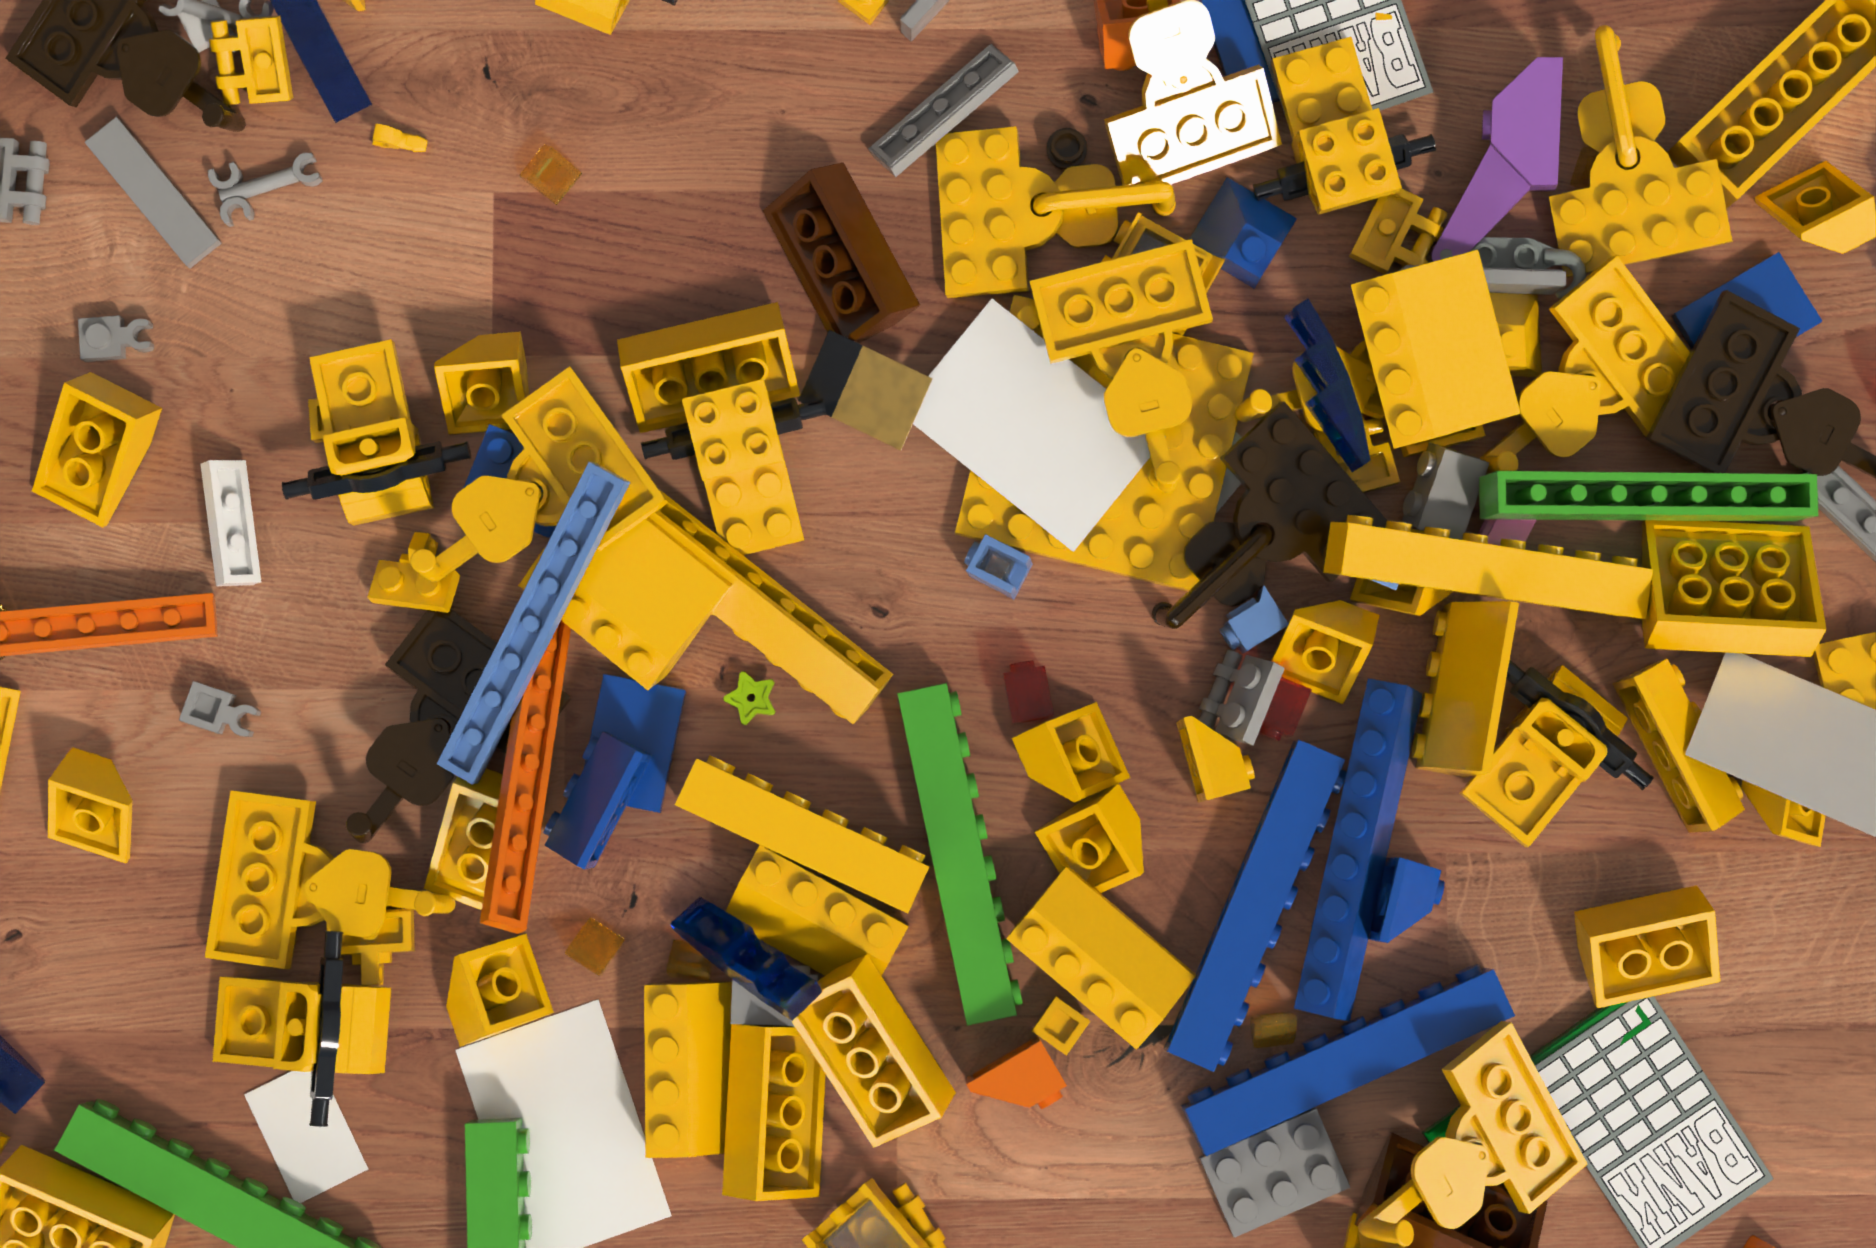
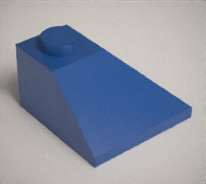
(1242, 231)
(1404, 897)

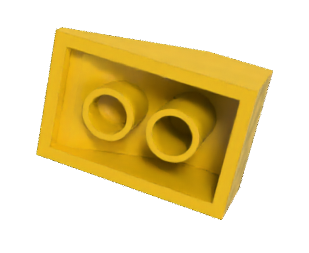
(94, 446)
(465, 840)

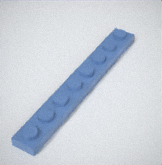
(533, 622)

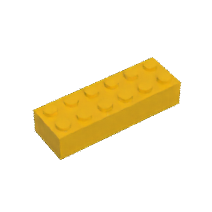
(1784, 95)
(801, 835)

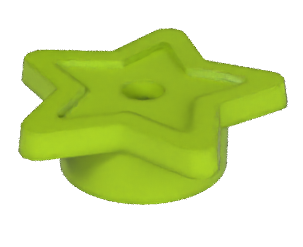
(760, 705)

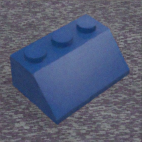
(596, 800)

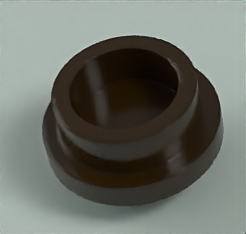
(1066, 148)

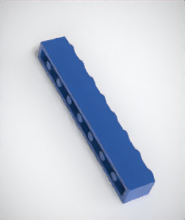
(1358, 850)
(1255, 904)
(1347, 1059)

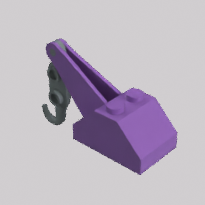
(1520, 159)

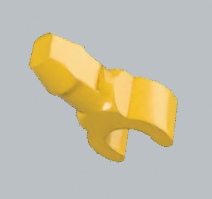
(389, 137)

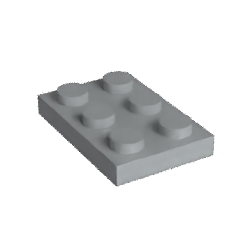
(1274, 1172)

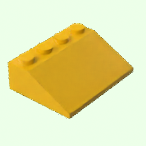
(1435, 349)
(1732, 588)
(643, 601)
(1465, 687)
(65, 1207)

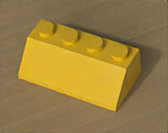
(703, 358)
(1665, 726)
(811, 915)
(1101, 957)
(873, 1053)
(686, 1067)
(772, 1115)

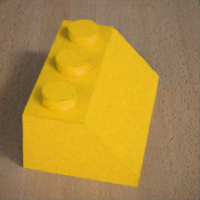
(1648, 946)

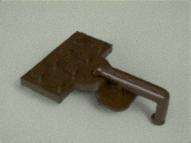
(118, 40)
(1729, 394)
(1288, 487)
(444, 663)

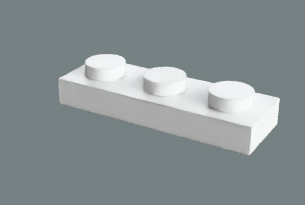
(230, 522)

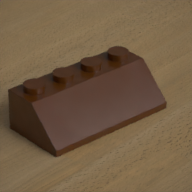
(840, 254)
(1493, 1226)

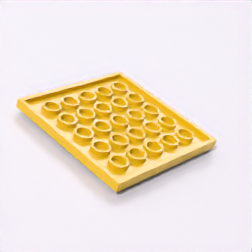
(1144, 527)

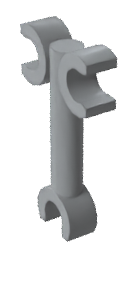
(213, 13)
(234, 191)

